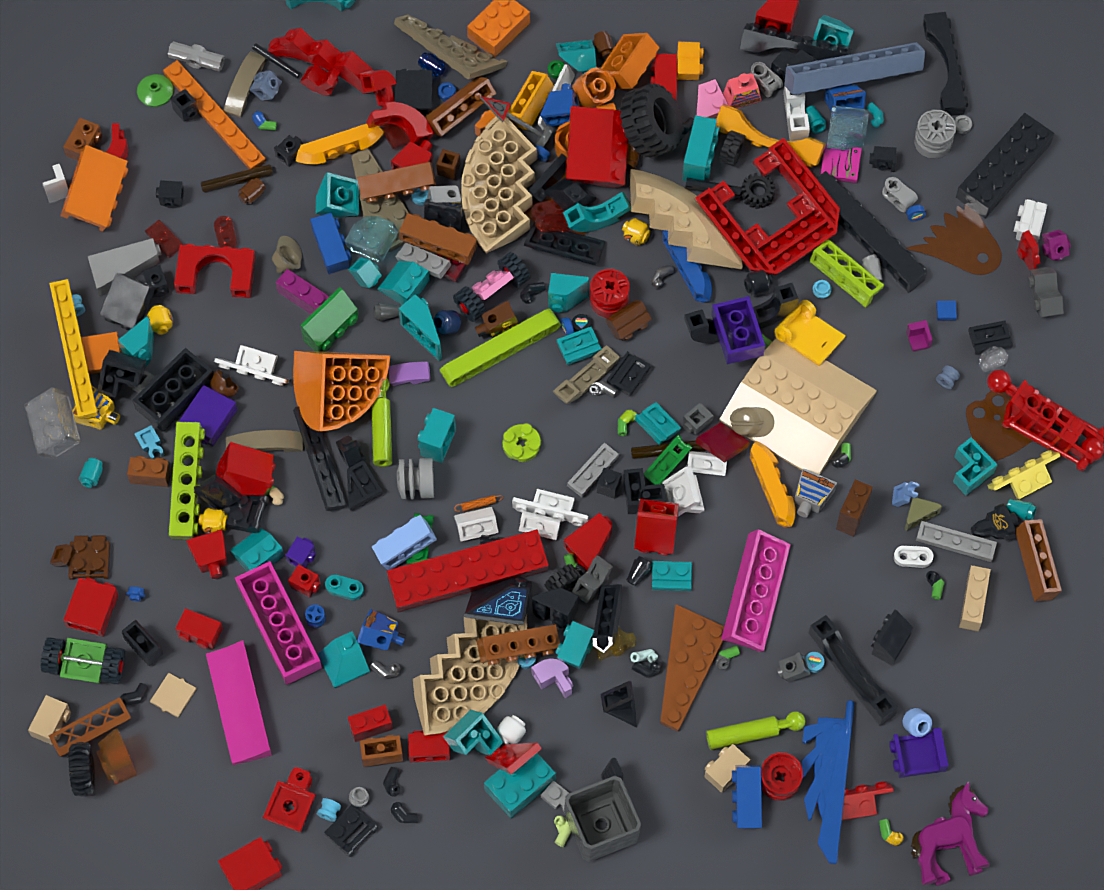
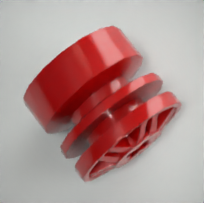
(609, 292)
(784, 766)

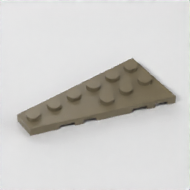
(452, 50)
(389, 209)

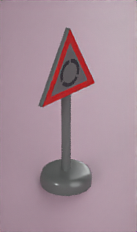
(501, 109)

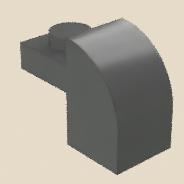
(590, 583)

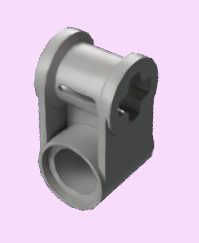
(767, 81)
(899, 195)

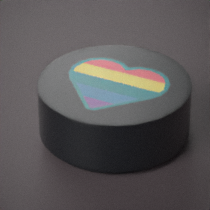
(581, 322)

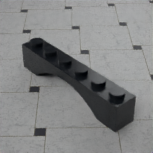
(938, 33)
(759, 39)
(868, 692)

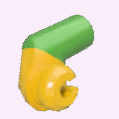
(888, 835)

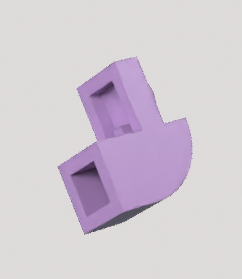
(553, 671)

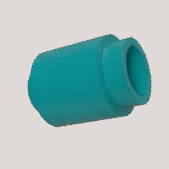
(91, 472)

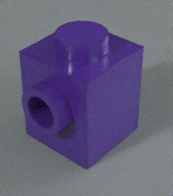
(301, 552)

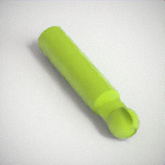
(382, 428)
(753, 730)

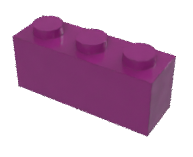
(300, 292)

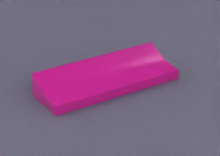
(756, 590)
(238, 704)

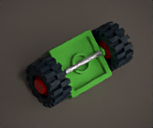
(83, 660)

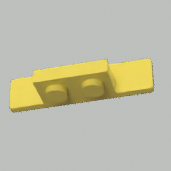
(1027, 478)

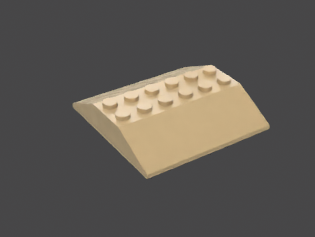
(808, 402)

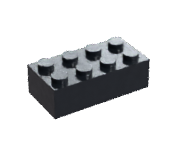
(173, 389)

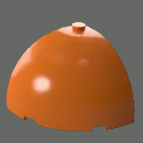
(336, 386)

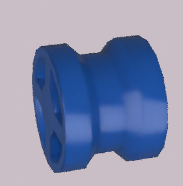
(312, 613)

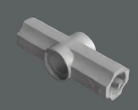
(196, 56)

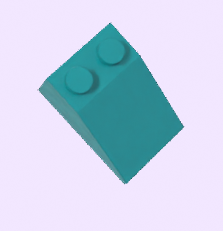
(417, 320)

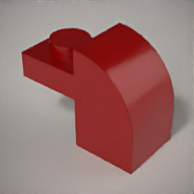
(320, 80)
(380, 82)

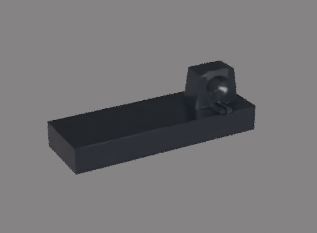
(536, 190)

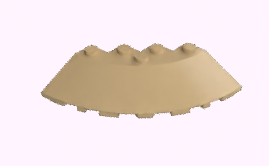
(497, 184)
(677, 212)
(461, 680)

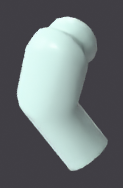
(649, 655)

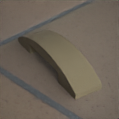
(242, 83)
(590, 374)
(269, 440)

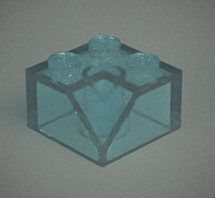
(847, 127)
(372, 237)

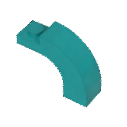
(597, 217)

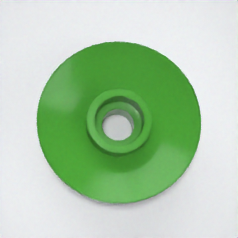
(157, 96)

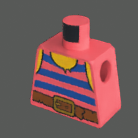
(742, 91)

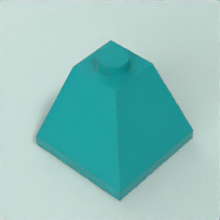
(833, 31)
(578, 54)
(338, 196)
(343, 660)

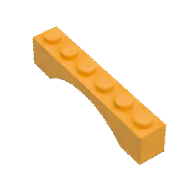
(733, 119)

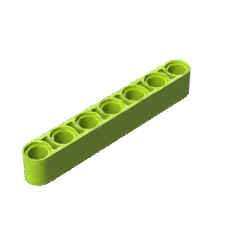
(500, 347)

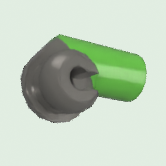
(724, 657)

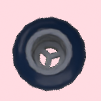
(447, 322)

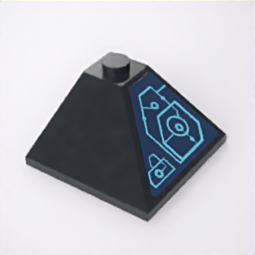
(501, 602)

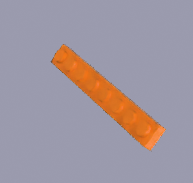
(215, 116)

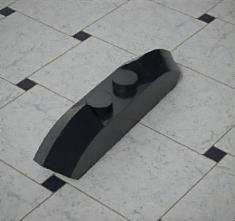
(607, 617)

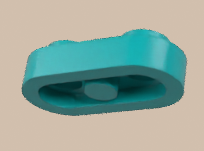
(343, 588)

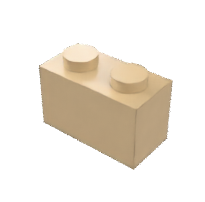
(49, 719)
(720, 772)

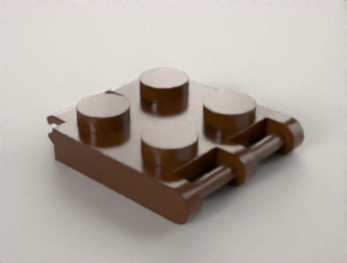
(89, 557)

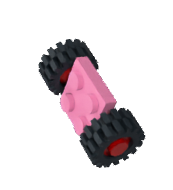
(511, 271)

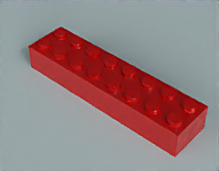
(467, 570)

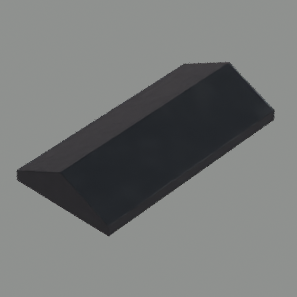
(566, 244)

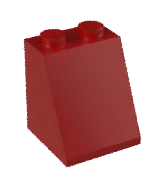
(778, 14)
(246, 469)
(656, 526)

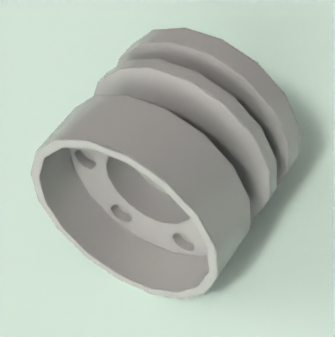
(935, 134)
(416, 478)

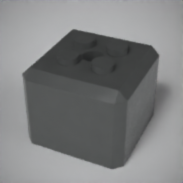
(607, 803)

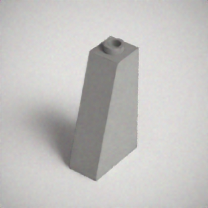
(126, 259)

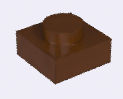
(61, 555)

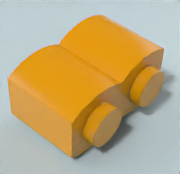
(689, 60)

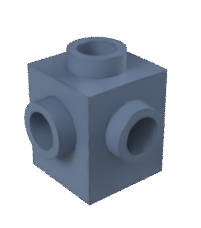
(265, 85)

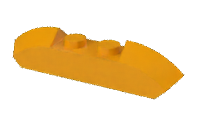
(338, 144)
(775, 492)

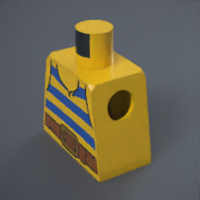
(104, 409)

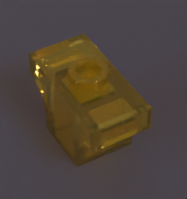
(623, 642)

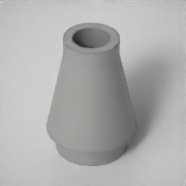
(872, 265)

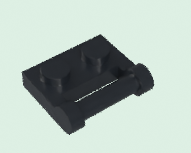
(241, 510)
(346, 826)

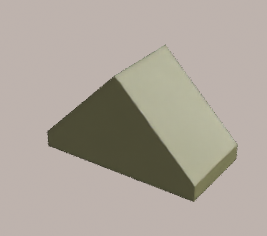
(921, 511)

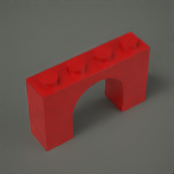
(194, 258)

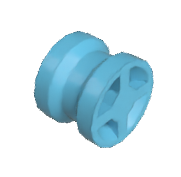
(79, 308)
(328, 809)

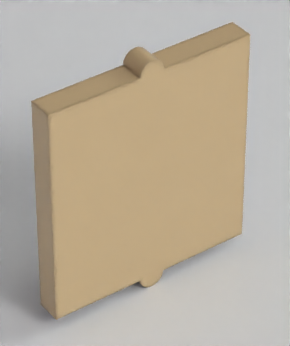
(173, 695)

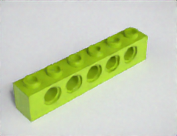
(185, 432)

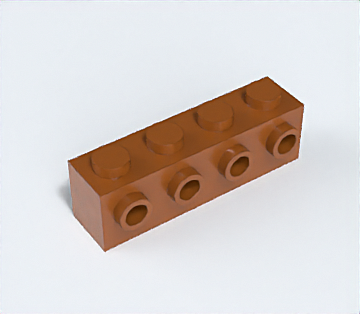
(459, 105)
(396, 181)
(438, 238)
(1038, 560)
(517, 644)

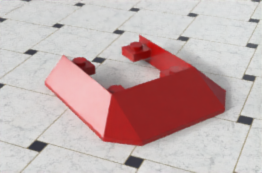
(813, 209)

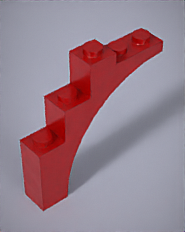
(301, 46)

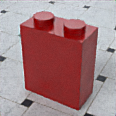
(91, 606)
(251, 866)

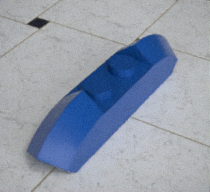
(696, 280)

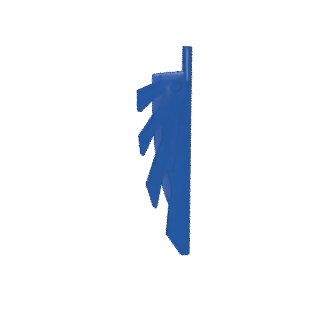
(830, 773)

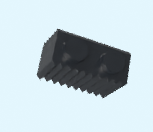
(142, 643)

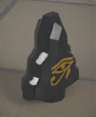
(997, 524)

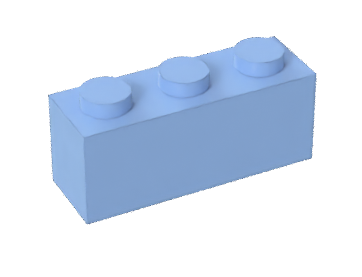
(404, 542)

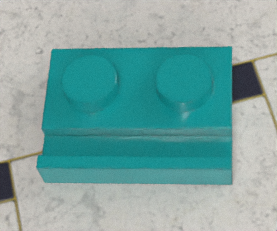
(578, 345)
(657, 423)
(671, 576)

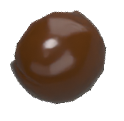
(223, 385)

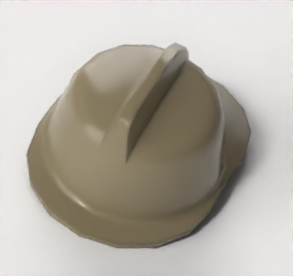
(287, 255)
(752, 421)

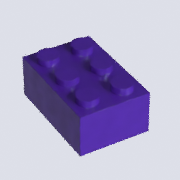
(738, 330)

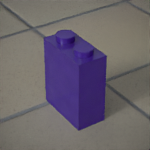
(212, 412)

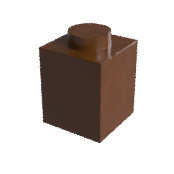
(448, 164)

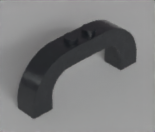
(773, 310)

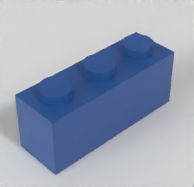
(330, 243)
(747, 796)

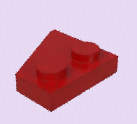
(1028, 250)

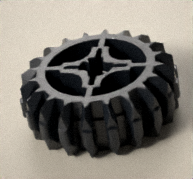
(81, 769)

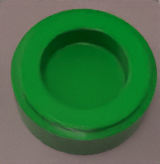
(555, 68)

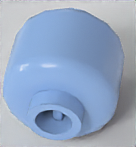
(917, 722)

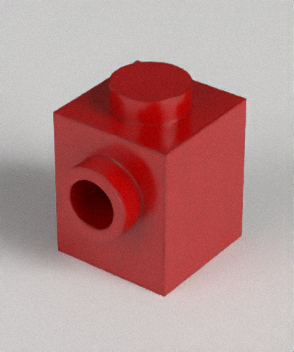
(304, 581)

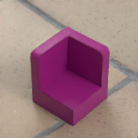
(919, 335)

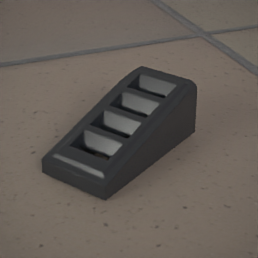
(612, 769)

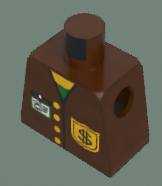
(497, 320)

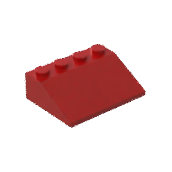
(596, 147)

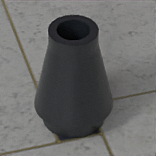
(638, 570)

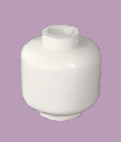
(511, 730)

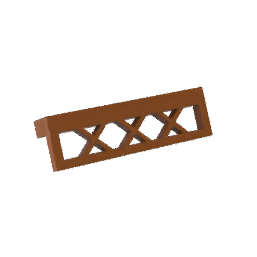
(93, 733)

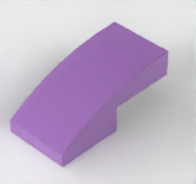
(409, 372)

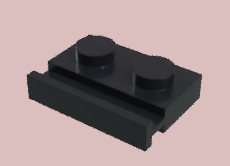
(990, 335)
(628, 373)
(217, 492)

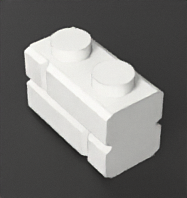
(1031, 219)

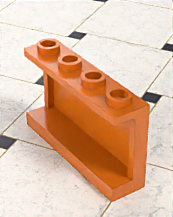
(95, 187)

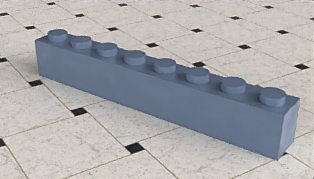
(854, 68)

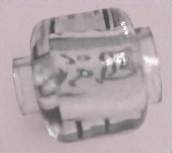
(993, 359)

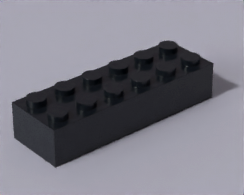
(1004, 165)

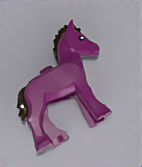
(950, 834)

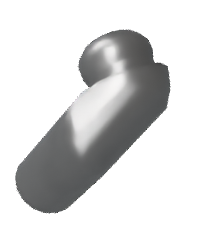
(656, 280)
(601, 388)
(385, 672)

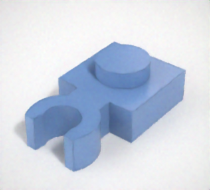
(903, 493)

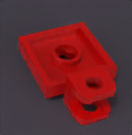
(295, 792)

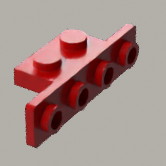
(861, 801)

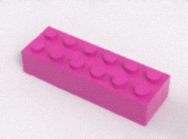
(278, 623)

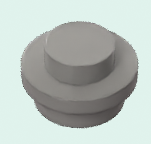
(358, 797)

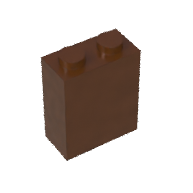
(854, 508)

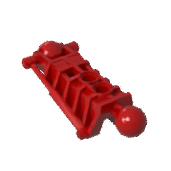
(1026, 416)

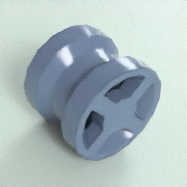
(947, 377)

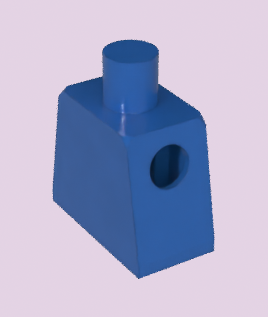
(558, 105)

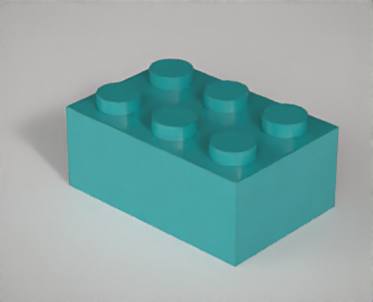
(701, 148)
(518, 789)

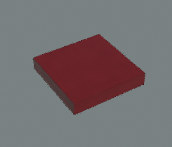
(722, 442)

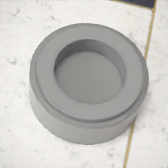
(963, 124)

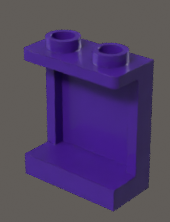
(919, 754)

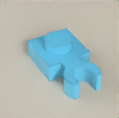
(149, 440)

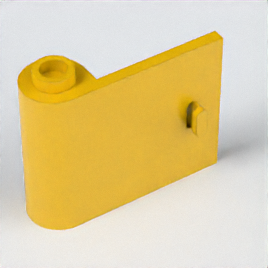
(808, 333)

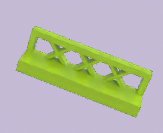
(843, 275)

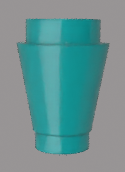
(815, 120)
(1022, 509)

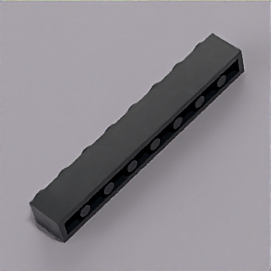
(873, 236)

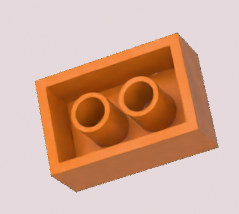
(498, 25)
(630, 59)

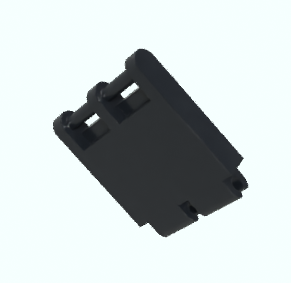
(443, 214)

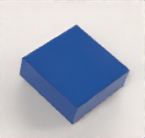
(946, 310)

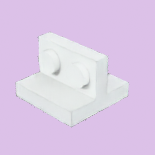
(685, 491)

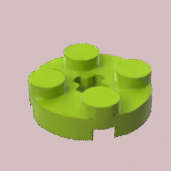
(523, 432)

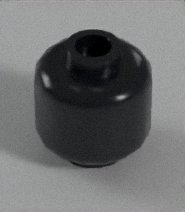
(758, 282)

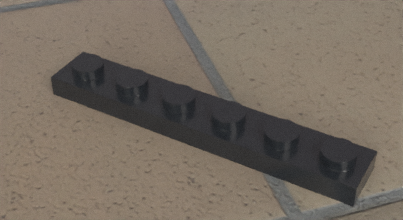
(321, 464)

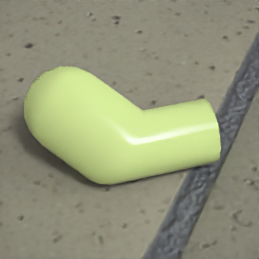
(563, 829)

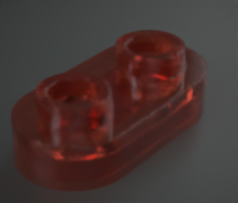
(549, 208)
(551, 222)
(225, 232)

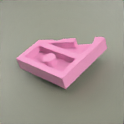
(709, 99)

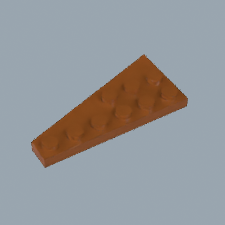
(691, 654)

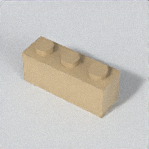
(974, 598)

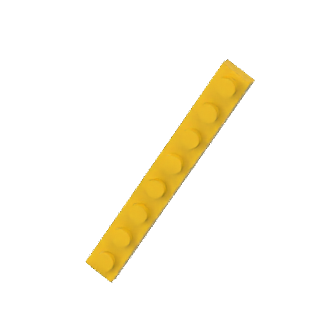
(73, 349)

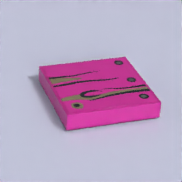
(842, 163)

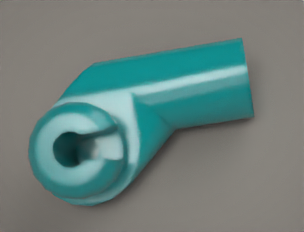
(877, 115)

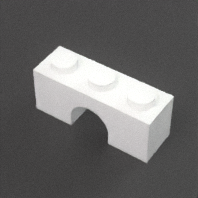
(795, 113)

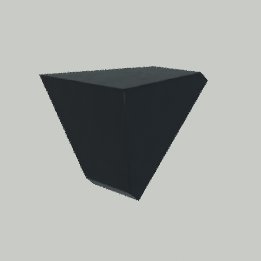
(620, 703)

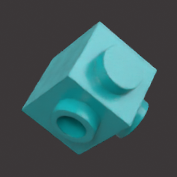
(365, 272)

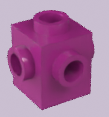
(1056, 245)

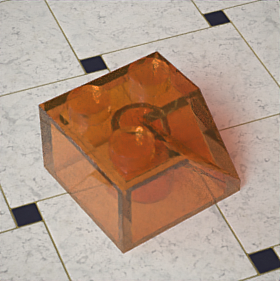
(116, 757)

